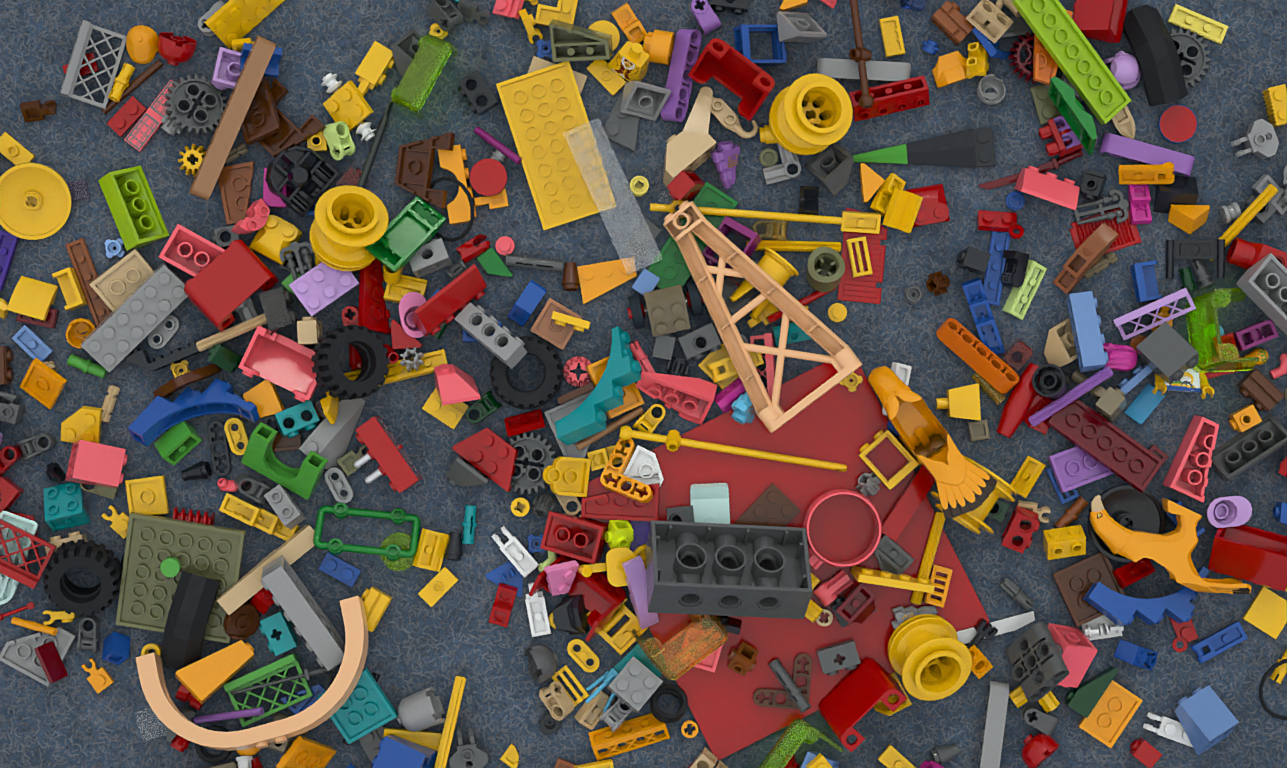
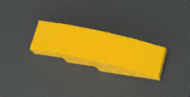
(256, 516)

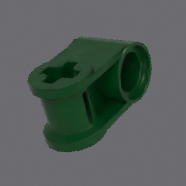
(483, 407)

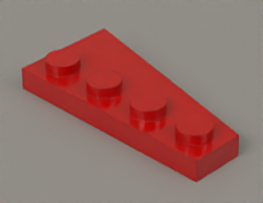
(371, 301)
(620, 507)

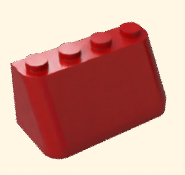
(1101, 19)
(1250, 555)

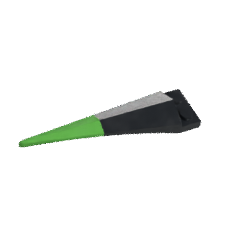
(959, 149)

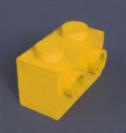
(1064, 542)

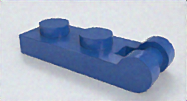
(1219, 641)

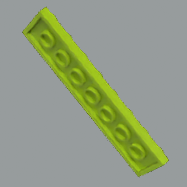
(1074, 56)

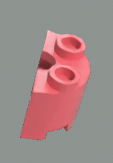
(256, 218)

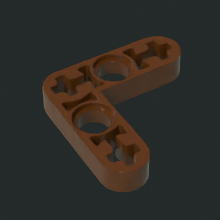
(186, 379)
(788, 704)

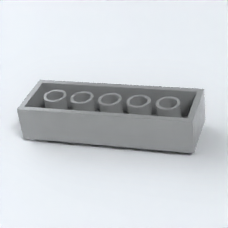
(135, 317)
(303, 612)

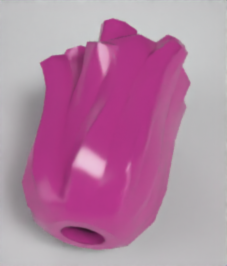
(1120, 357)

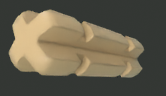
(109, 402)

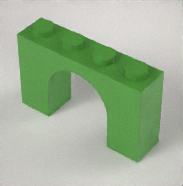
(261, 458)

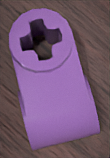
(706, 18)

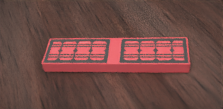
(149, 122)

